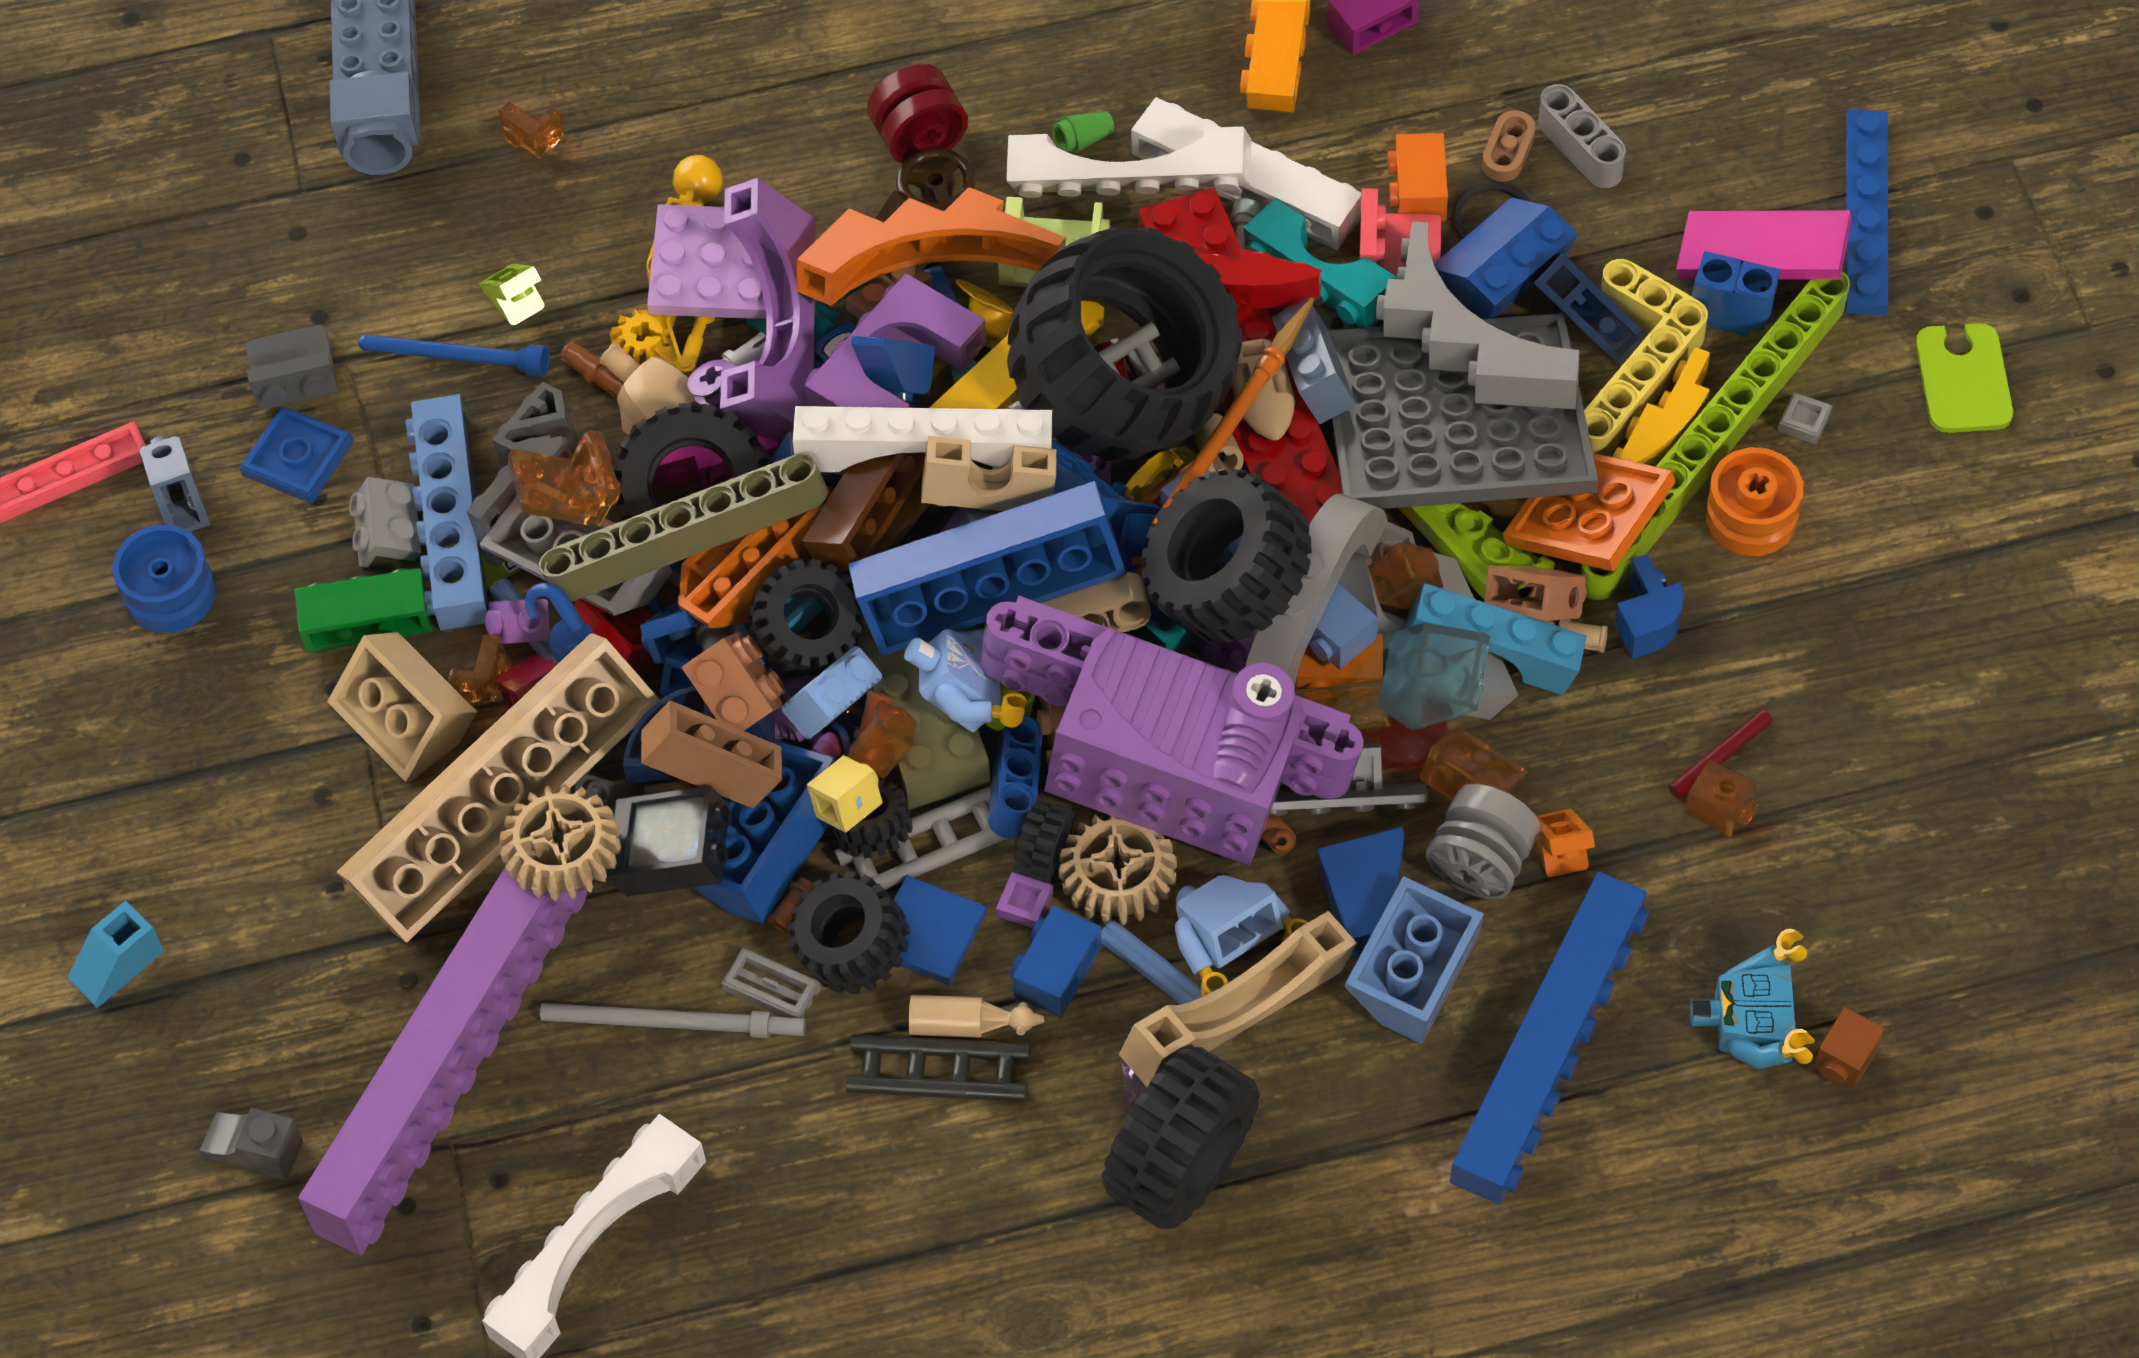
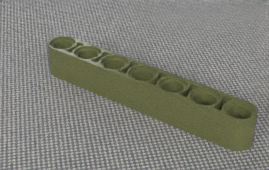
(685, 527)

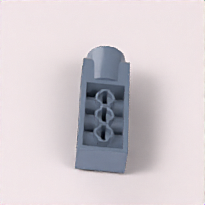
(375, 83)

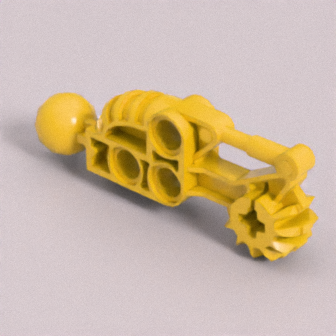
(645, 335)

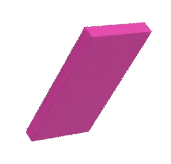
(1793, 241)

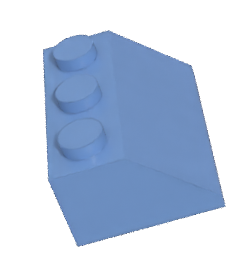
(1414, 958)

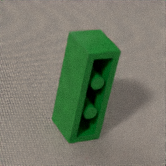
(365, 605)

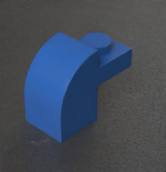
(1653, 615)

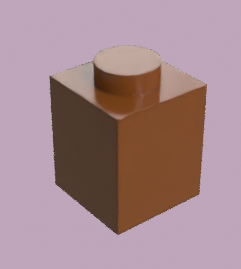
(1848, 1048)

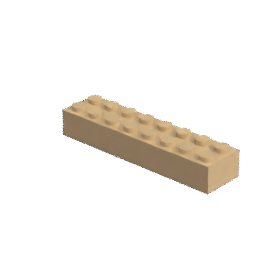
(457, 820)

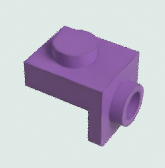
(513, 624)

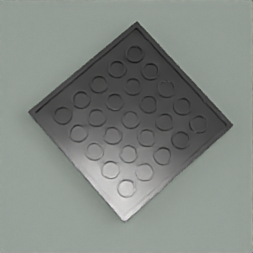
(1429, 443)

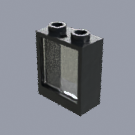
(670, 841)

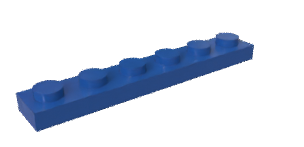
(1868, 204)

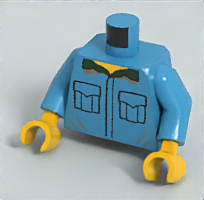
(1757, 1008)

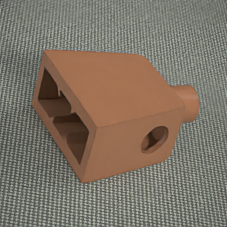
(1552, 593)

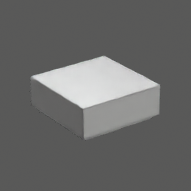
(1804, 418)

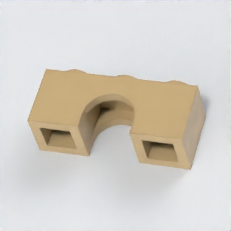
(955, 480)

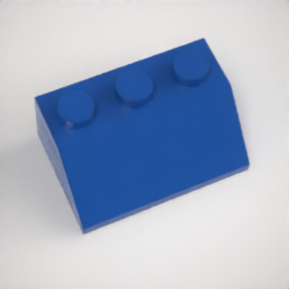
(1504, 256)

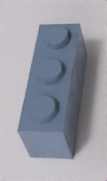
(1316, 365)

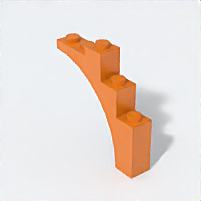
(918, 234)

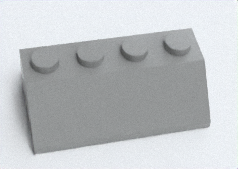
(525, 539)

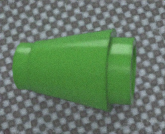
(1082, 130)

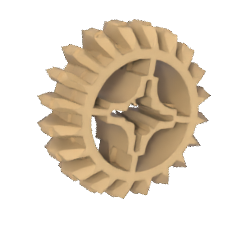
(591, 834)
(1084, 874)

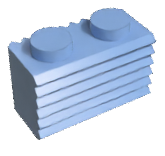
(832, 692)

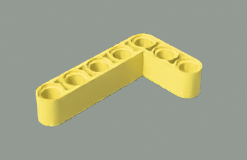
(1667, 333)

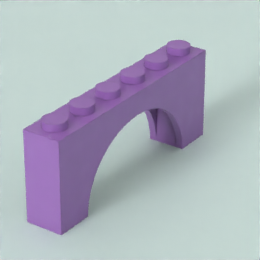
(774, 237)

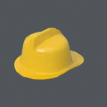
(992, 309)

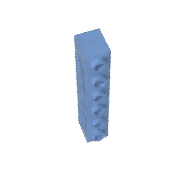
(466, 600)

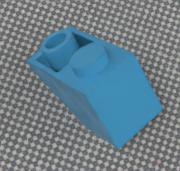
(114, 954)

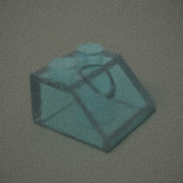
(1433, 674)

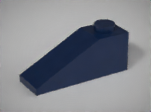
(1590, 309)

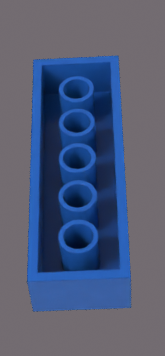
(965, 571)

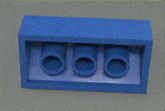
(770, 840)

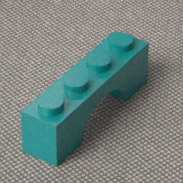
(1346, 287)

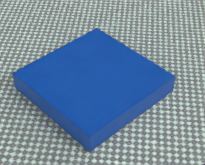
(296, 454)
(939, 928)

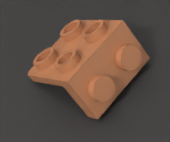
(736, 681)

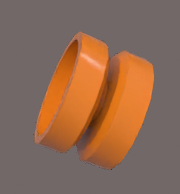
(1754, 501)

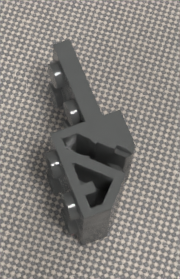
(537, 427)

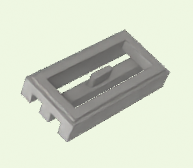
(803, 1001)

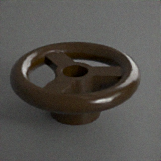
(935, 184)

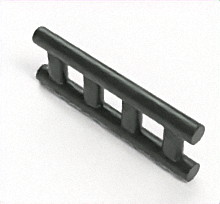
(917, 1050)

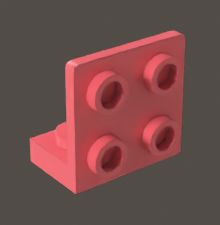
(1383, 232)

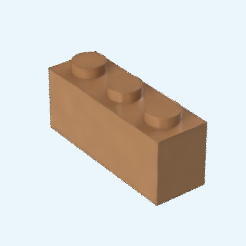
(711, 754)

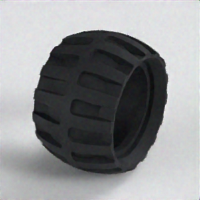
(1148, 281)

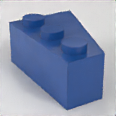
(1075, 471)

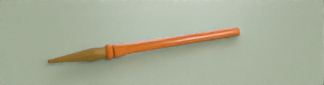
(1270, 361)

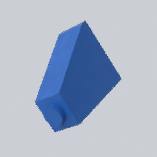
(1361, 880)

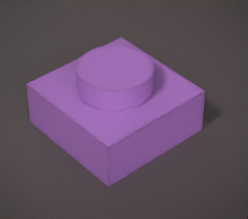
(1024, 900)

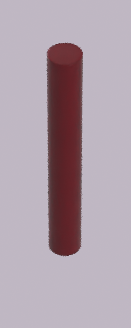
(1722, 751)

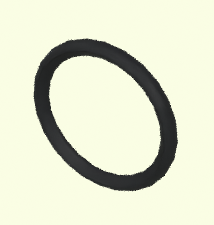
(1456, 213)

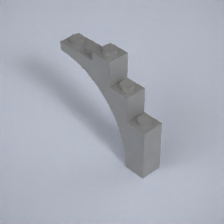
(1497, 363)

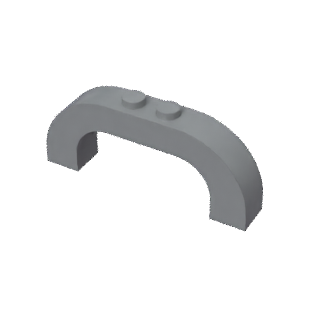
(1336, 533)

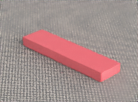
(70, 471)

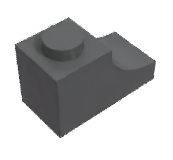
(253, 1142)

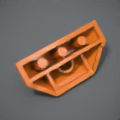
(722, 580)

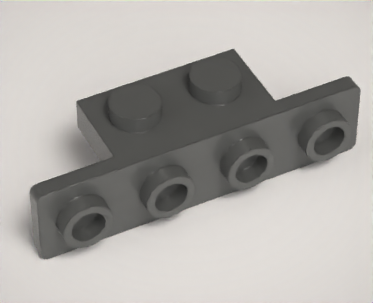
(1362, 795)

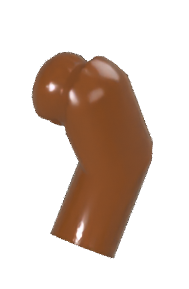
(1278, 835)

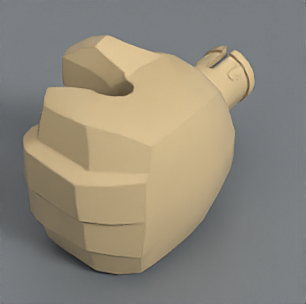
(645, 386)

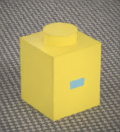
(844, 793)

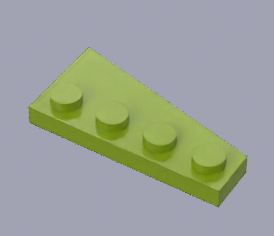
(1470, 540)

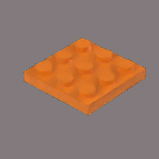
(1593, 526)

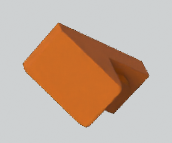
(1563, 842)

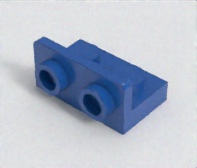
(666, 631)

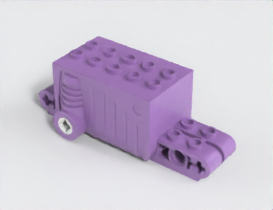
(1167, 733)

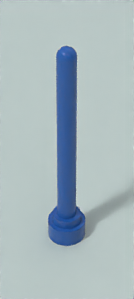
(531, 360)

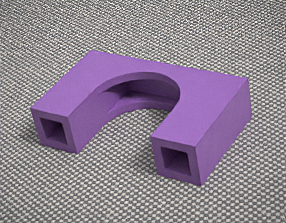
(905, 313)

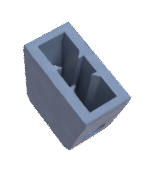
(167, 468)

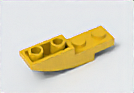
(1662, 426)

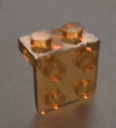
(566, 488)

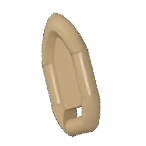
(1274, 405)

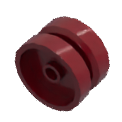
(916, 111)

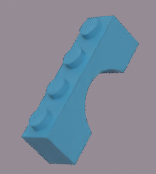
(1541, 651)

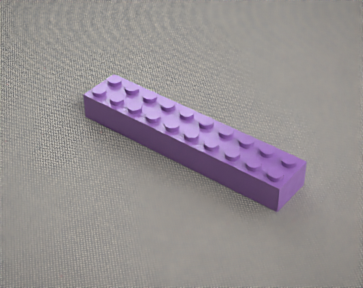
(433, 1062)

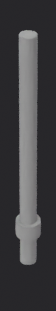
(758, 1024)

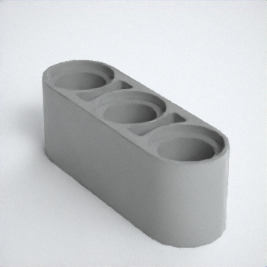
(1581, 136)

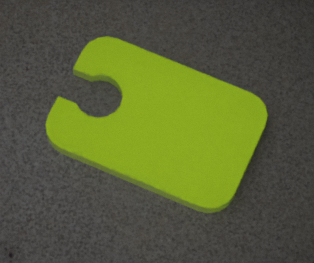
(1965, 389)

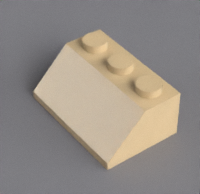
(400, 704)

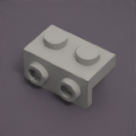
(385, 521)

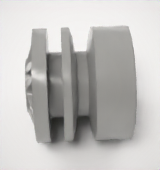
(1483, 841)

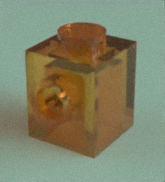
(1402, 573)
(1721, 799)

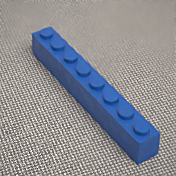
(1548, 1039)

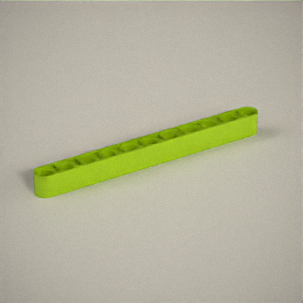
(1733, 419)

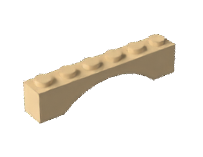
(1288, 972)

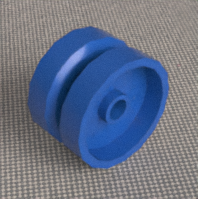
(164, 578)

